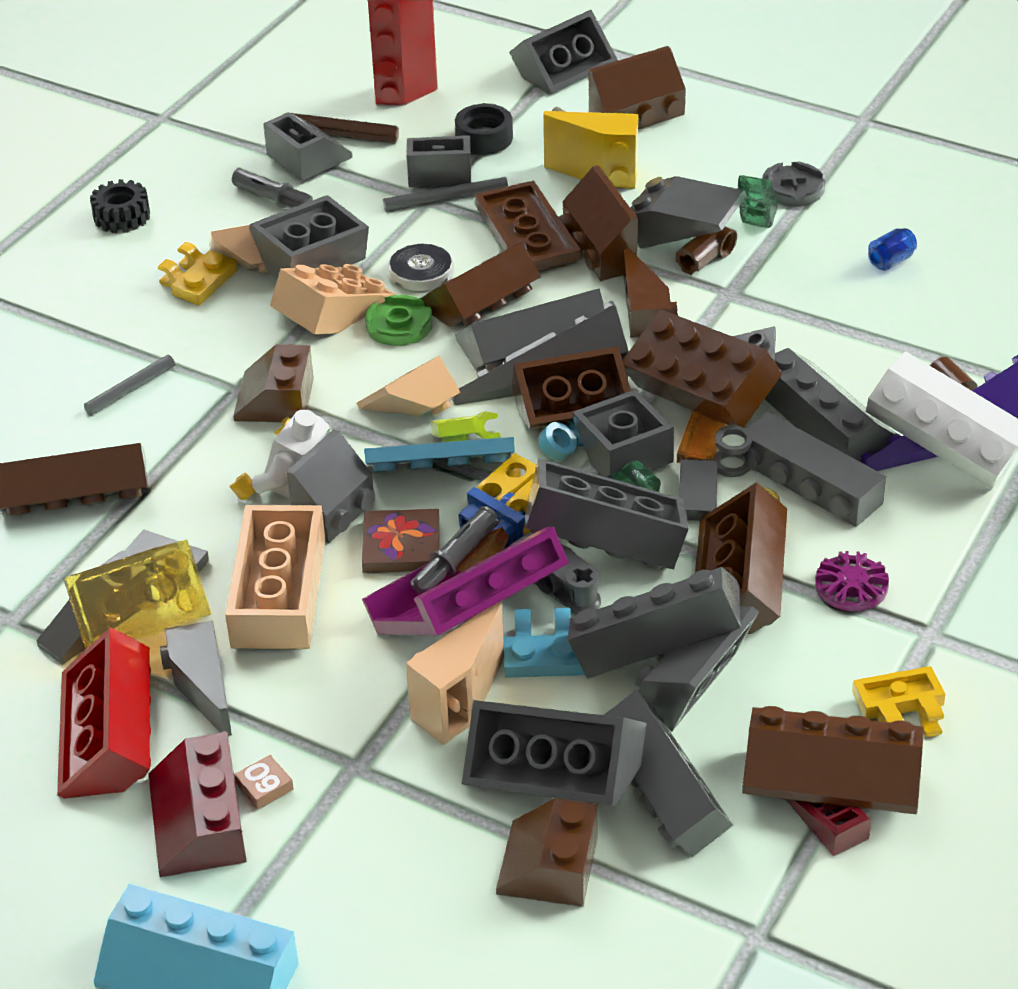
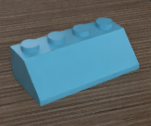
(186, 945)

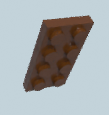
(525, 216)

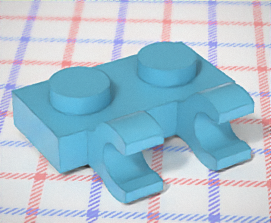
(540, 654)

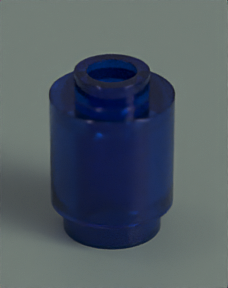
(892, 248)

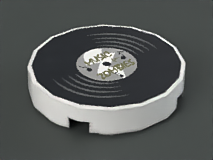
(420, 266)

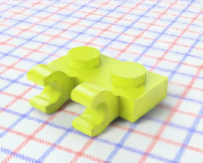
(457, 428)

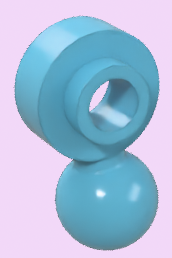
(559, 440)

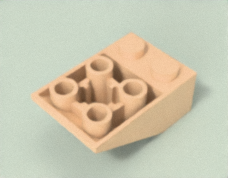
(326, 297)
(455, 673)

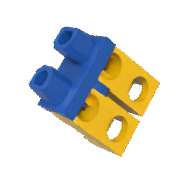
(505, 494)

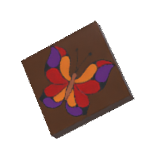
(399, 539)

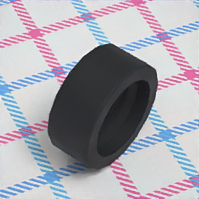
(488, 116)

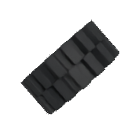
(120, 206)

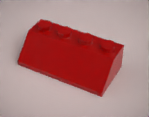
(402, 50)
(105, 718)

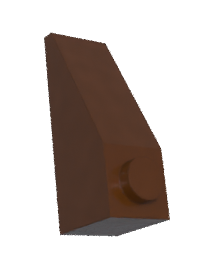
(643, 293)

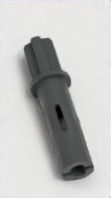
(282, 194)
(462, 543)

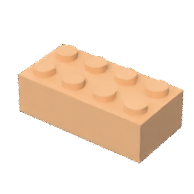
(276, 577)

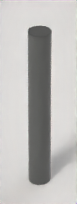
(129, 384)

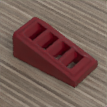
(835, 838)

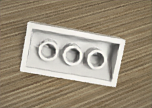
(945, 418)

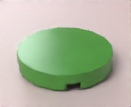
(398, 320)

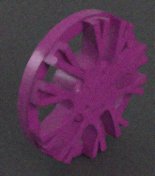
(852, 581)

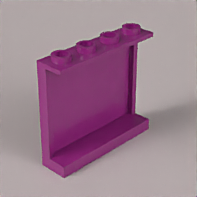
(402, 611)

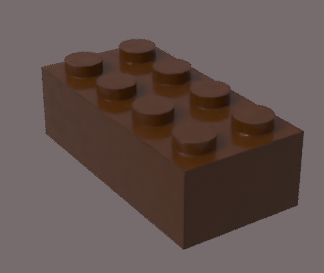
(701, 368)

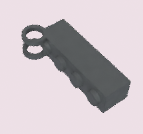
(805, 467)

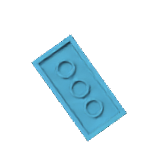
(423, 455)

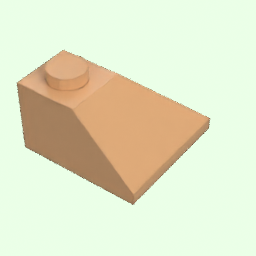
(238, 245)
(415, 392)

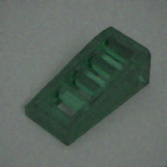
(759, 204)

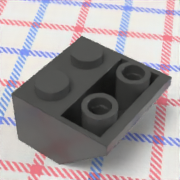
(302, 146)
(438, 161)

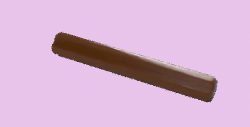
(353, 128)

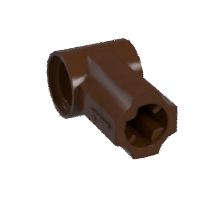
(705, 248)

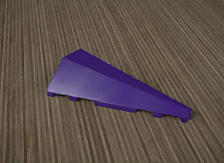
(998, 389)

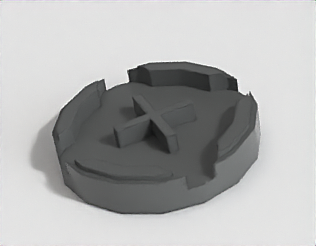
(795, 183)

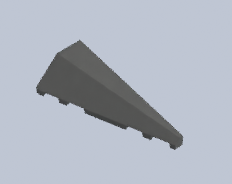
(588, 334)

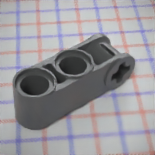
(572, 584)

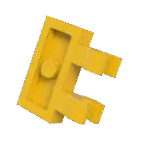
(203, 273)
(902, 692)

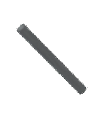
(443, 193)

